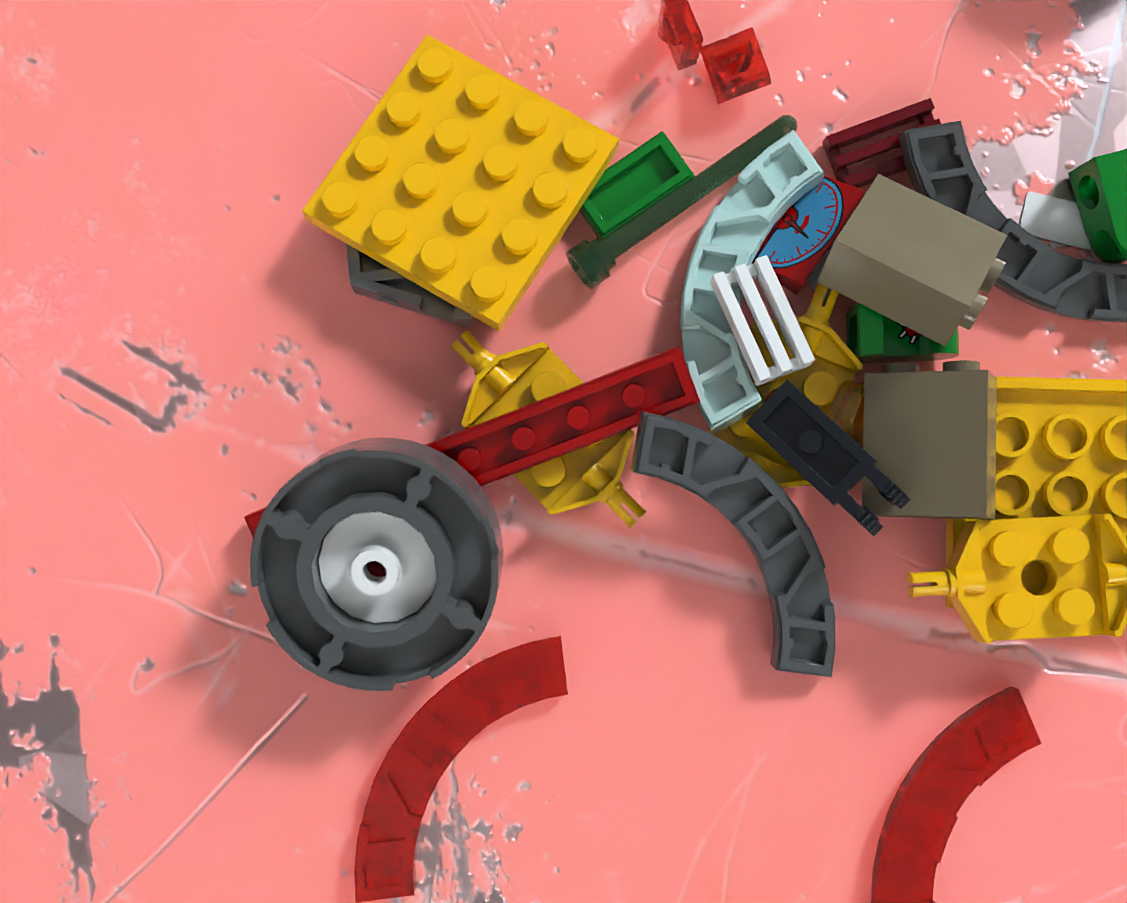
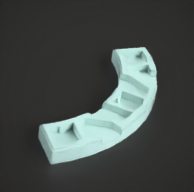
(728, 240)

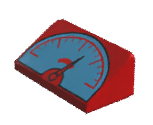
(809, 231)

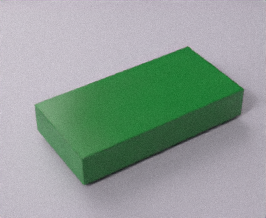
(634, 185)

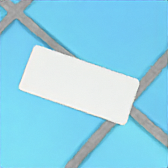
(1054, 220)

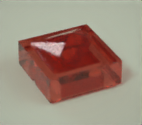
(680, 32)
(735, 65)

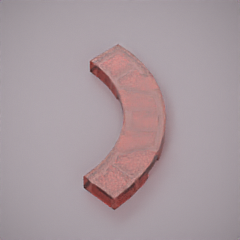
(429, 744)
(936, 789)

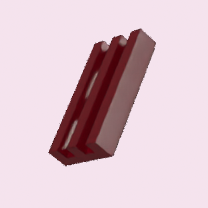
(832, 143)

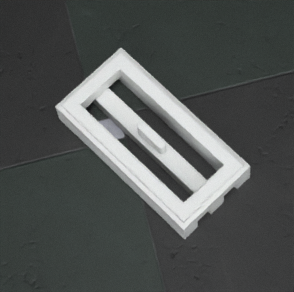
(781, 309)

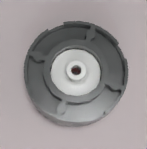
(378, 563)

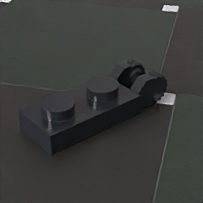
(822, 452)

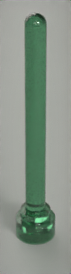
(595, 258)

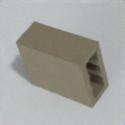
(914, 260)
(932, 439)

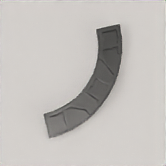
(1033, 272)
(767, 522)

